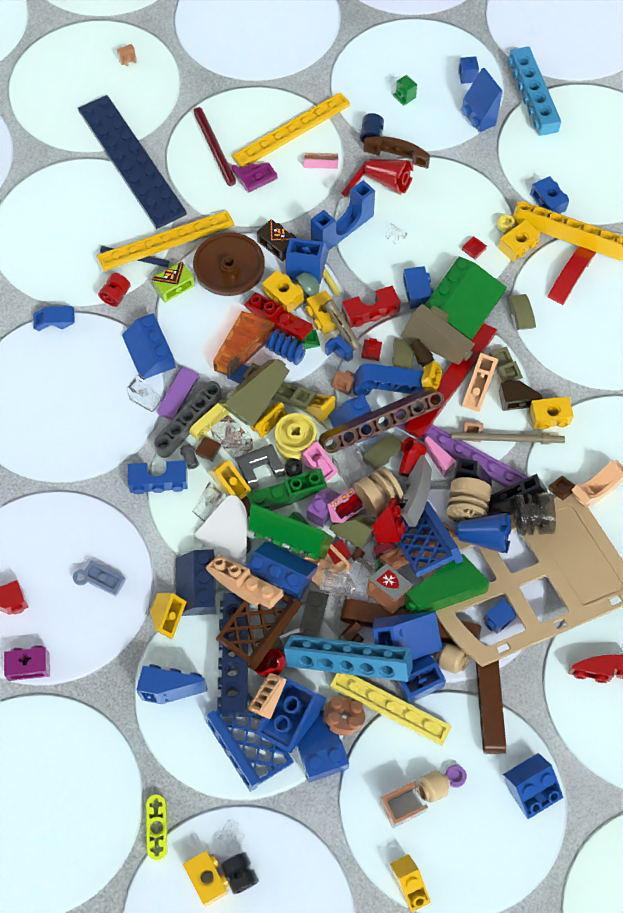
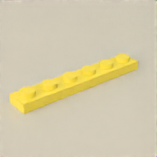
(391, 707)

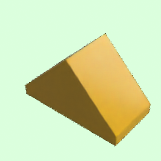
(321, 406)

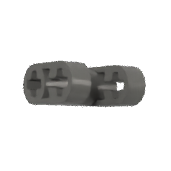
(258, 458)

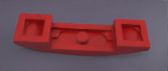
(570, 275)

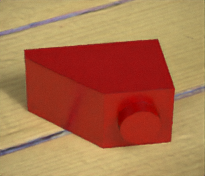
(12, 598)

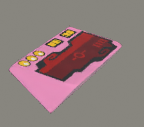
(321, 160)
(345, 506)

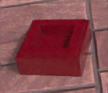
(382, 549)

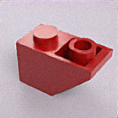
(388, 524)

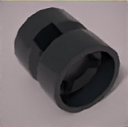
(235, 866)

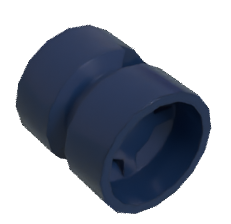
(371, 126)

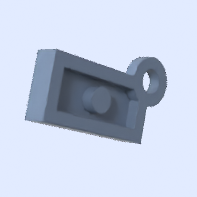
(101, 578)

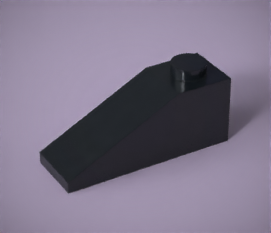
(504, 500)

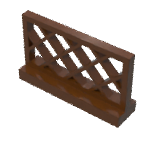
(270, 636)

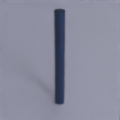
(152, 260)

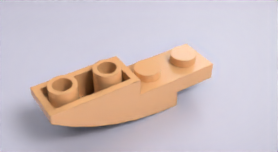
(242, 583)

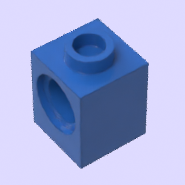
(468, 69)
(499, 616)

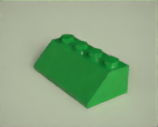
(289, 532)

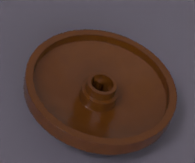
(229, 264)

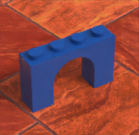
(360, 210)

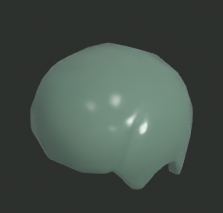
(308, 283)

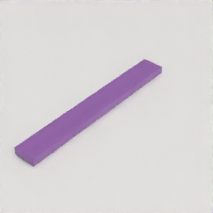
(495, 469)

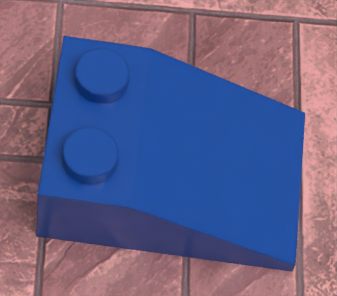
(482, 101)
(292, 716)
(322, 751)

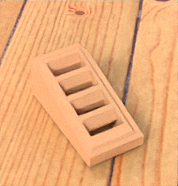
(265, 702)

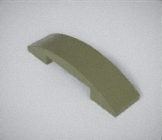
(287, 393)

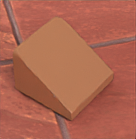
(472, 427)

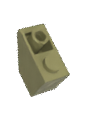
(356, 530)

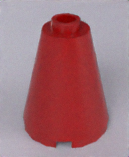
(390, 173)

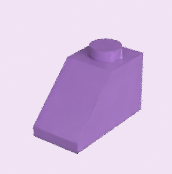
(318, 508)

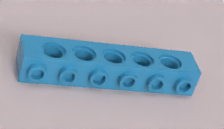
(534, 91)
(349, 657)

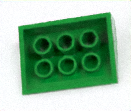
(467, 296)

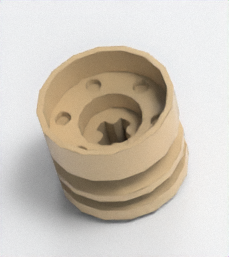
(378, 491)
(468, 499)

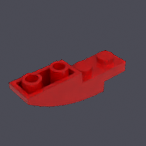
(283, 320)
(599, 668)

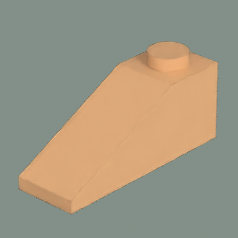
(480, 382)

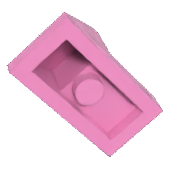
(316, 458)

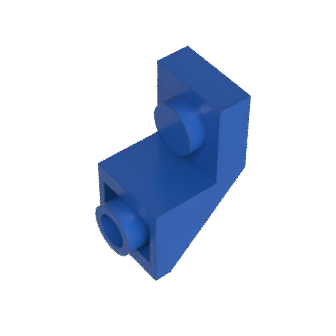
(55, 315)

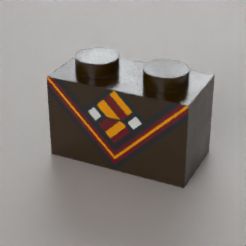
(274, 239)

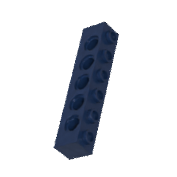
(232, 705)

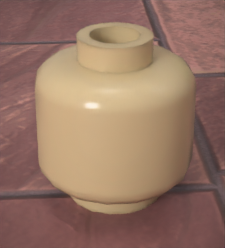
(452, 659)
(433, 786)

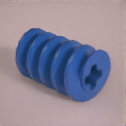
(285, 347)

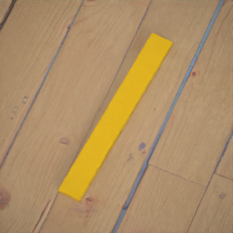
(291, 130)
(165, 240)

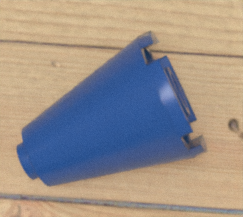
(486, 532)

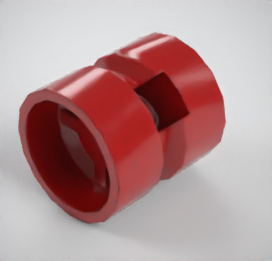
(114, 289)

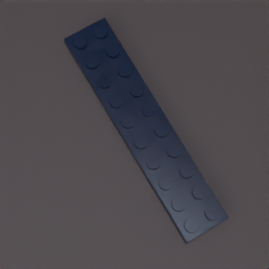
(132, 162)

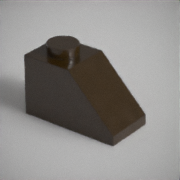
(516, 395)

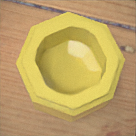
(505, 223)

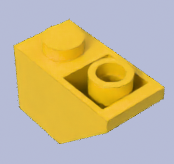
(410, 882)

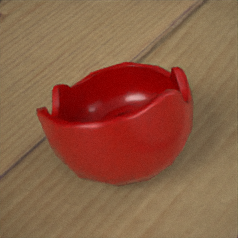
(272, 663)

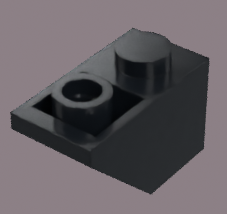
(471, 469)

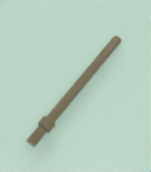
(544, 438)

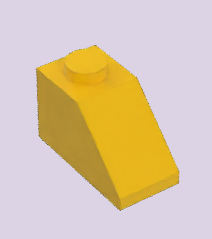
(229, 479)
(167, 613)

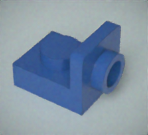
(341, 348)

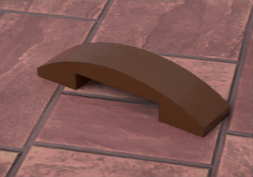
(399, 147)

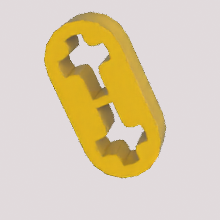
(431, 375)

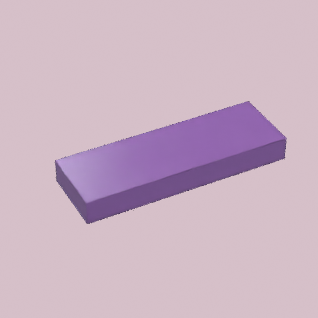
(178, 393)

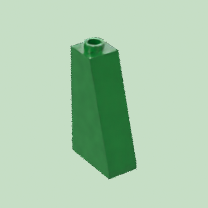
(447, 587)

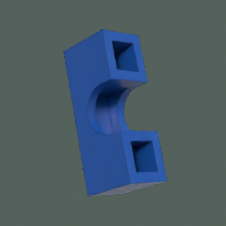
(174, 478)

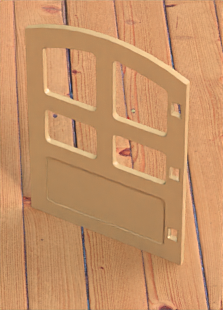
(574, 559)

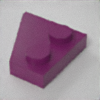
(255, 175)

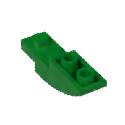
(288, 492)

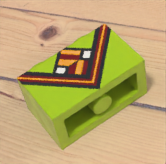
(173, 282)

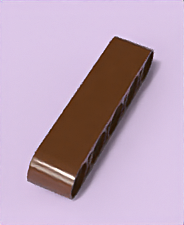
(491, 708)

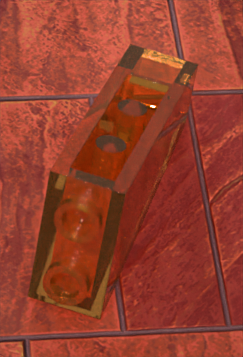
(242, 342)

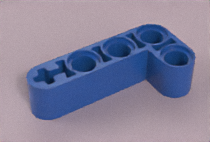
(386, 378)

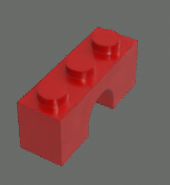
(358, 313)

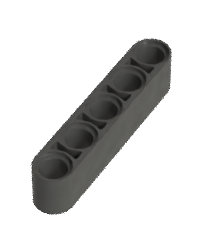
(191, 410)

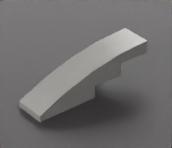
(418, 491)

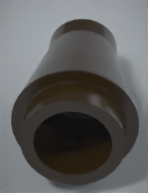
(421, 353)

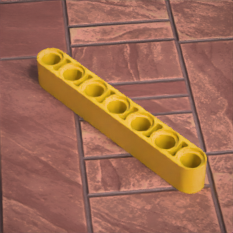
(570, 230)

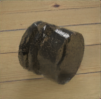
(537, 513)

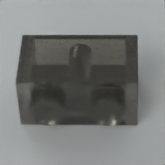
(314, 614)

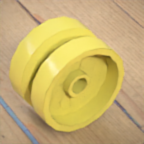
(294, 435)

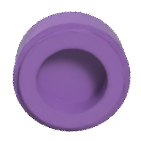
(456, 776)

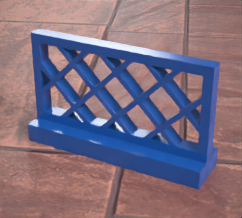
(437, 533)
(236, 754)

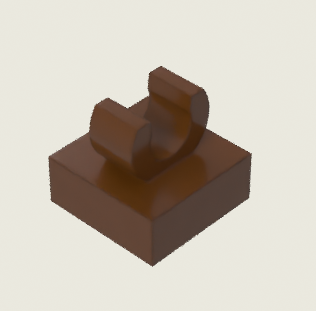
(351, 633)

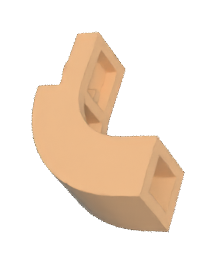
(600, 485)

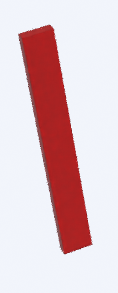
(451, 381)

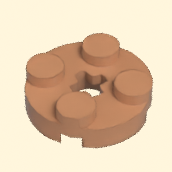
(343, 706)

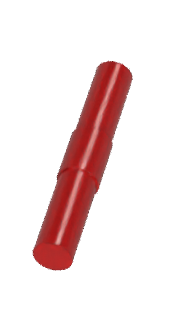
(355, 179)

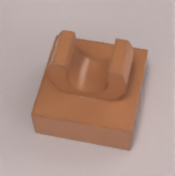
(126, 54)
(343, 381)

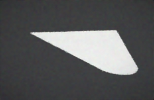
(227, 530)

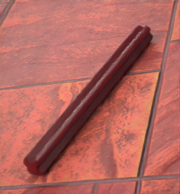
(214, 146)

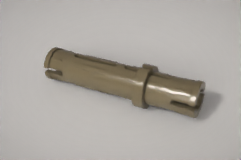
(330, 307)

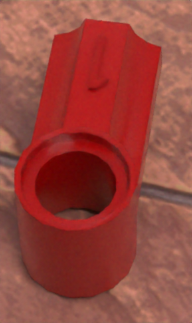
(412, 451)

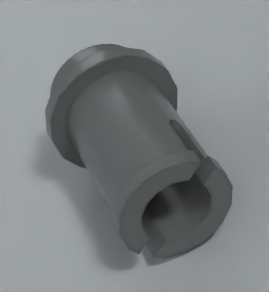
(189, 455)

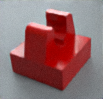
(371, 349)

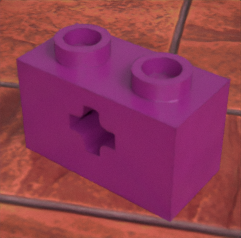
(36, 668)

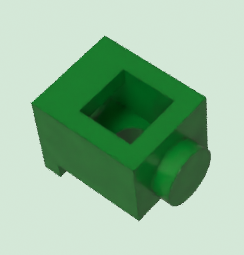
(405, 90)

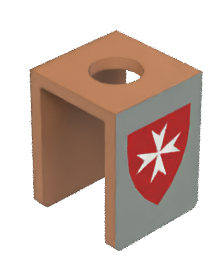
(388, 588)
(395, 794)

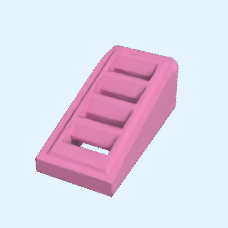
(440, 457)

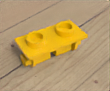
(272, 417)

